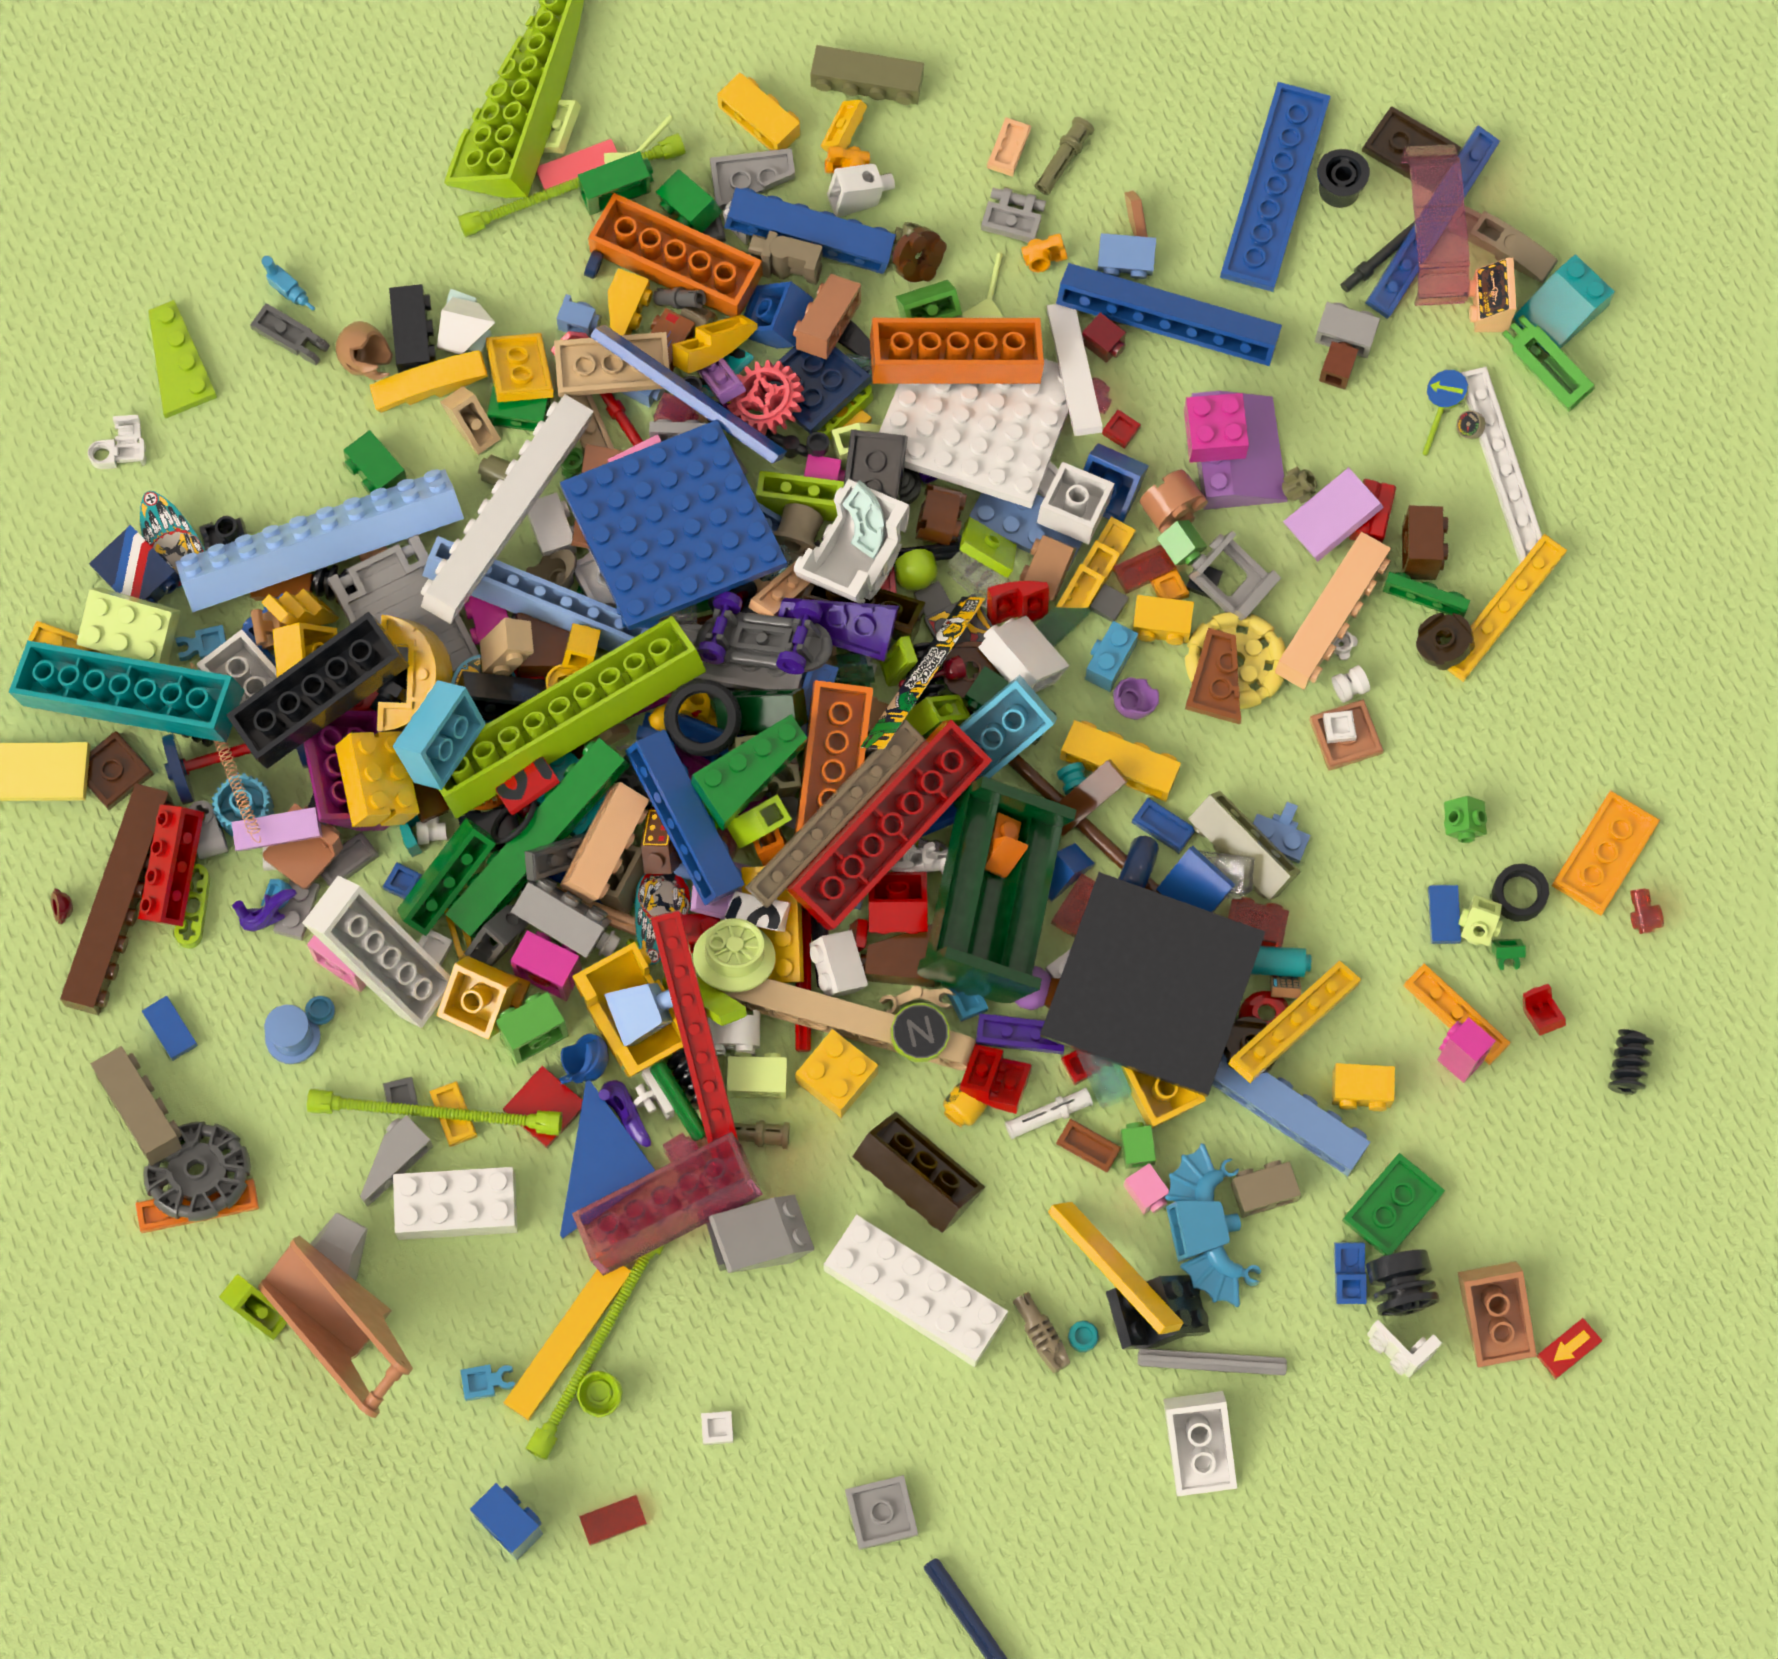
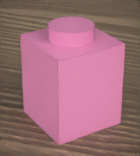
(1147, 1189)

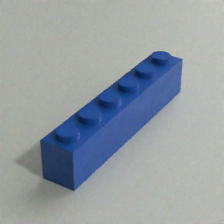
(840, 238)
(684, 817)

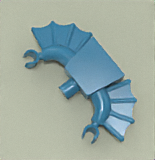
(1203, 1229)

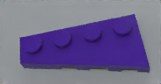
(853, 626)

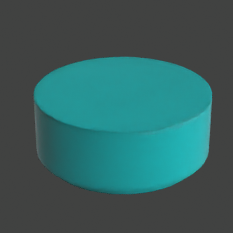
(1083, 1336)

